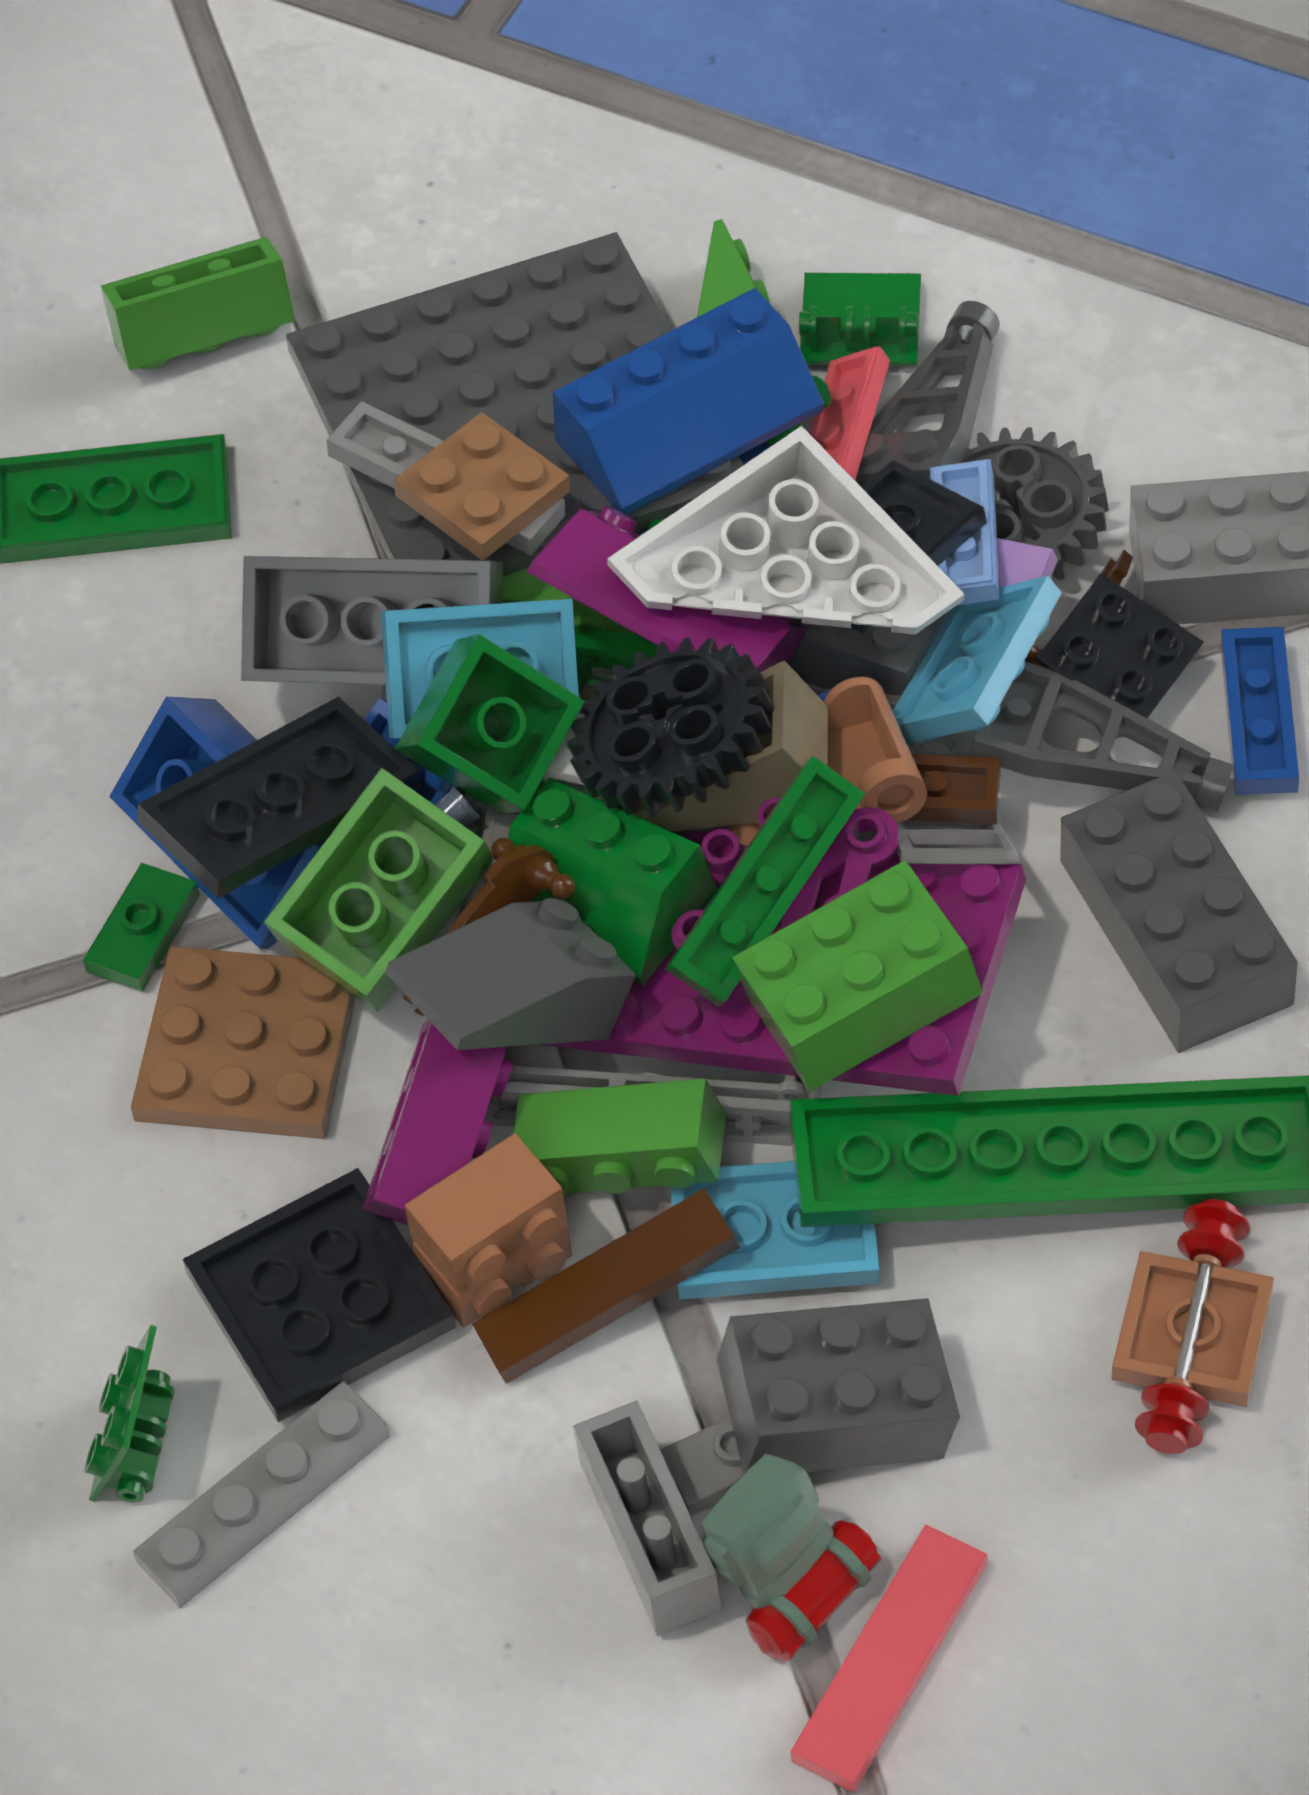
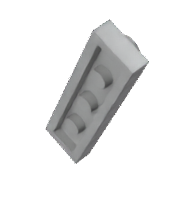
(388, 447)
(261, 1494)

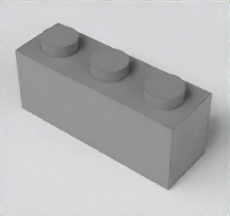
(647, 1518)

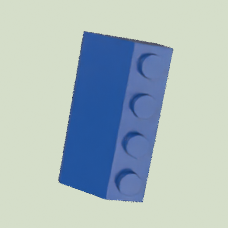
(686, 402)
(177, 744)

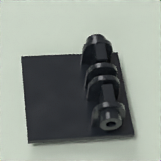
(1120, 647)

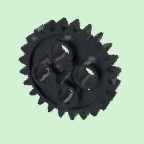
(670, 726)

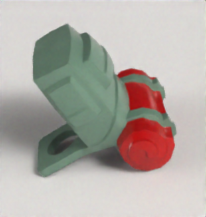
(785, 1555)

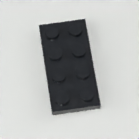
(271, 796)

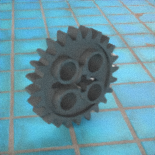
(1048, 490)

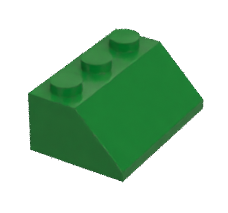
(626, 871)

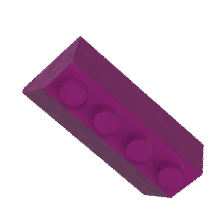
(578, 567)

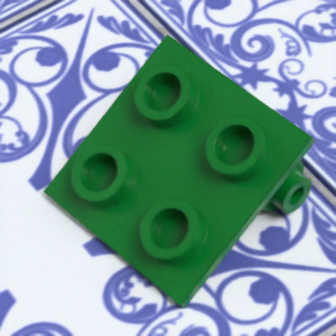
(858, 313)
(137, 1414)

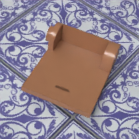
(868, 752)

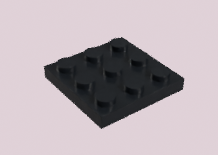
(318, 1295)

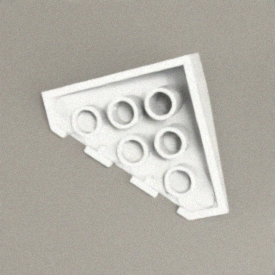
(790, 543)

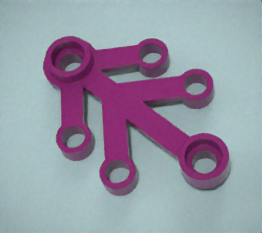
(845, 852)

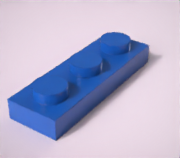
(1259, 711)

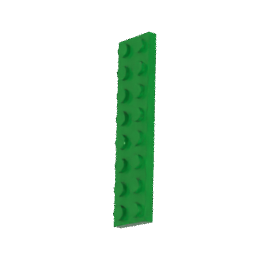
(1050, 1150)

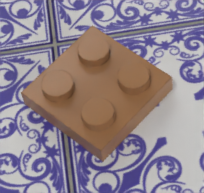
(482, 486)

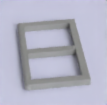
(995, 835)

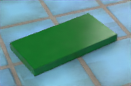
(114, 498)

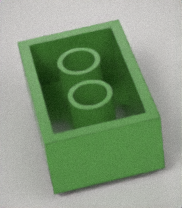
(379, 888)
(858, 975)

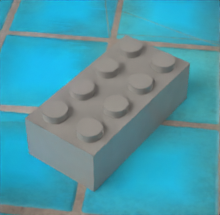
(1222, 547)

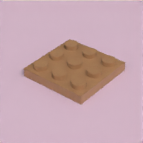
(243, 1044)

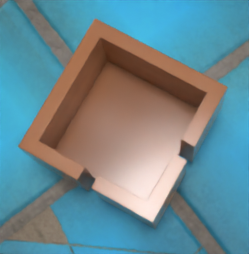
(490, 1229)

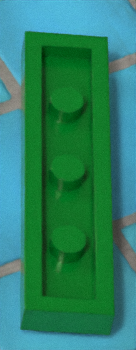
(765, 879)

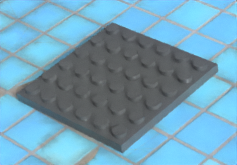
(491, 349)

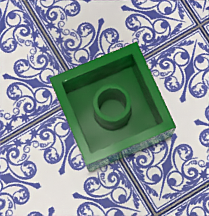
(490, 724)

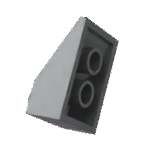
(517, 979)

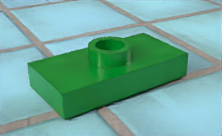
(141, 927)

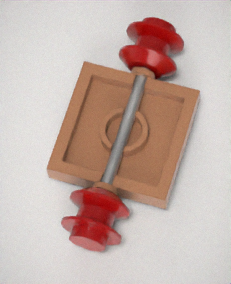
(1192, 1327)

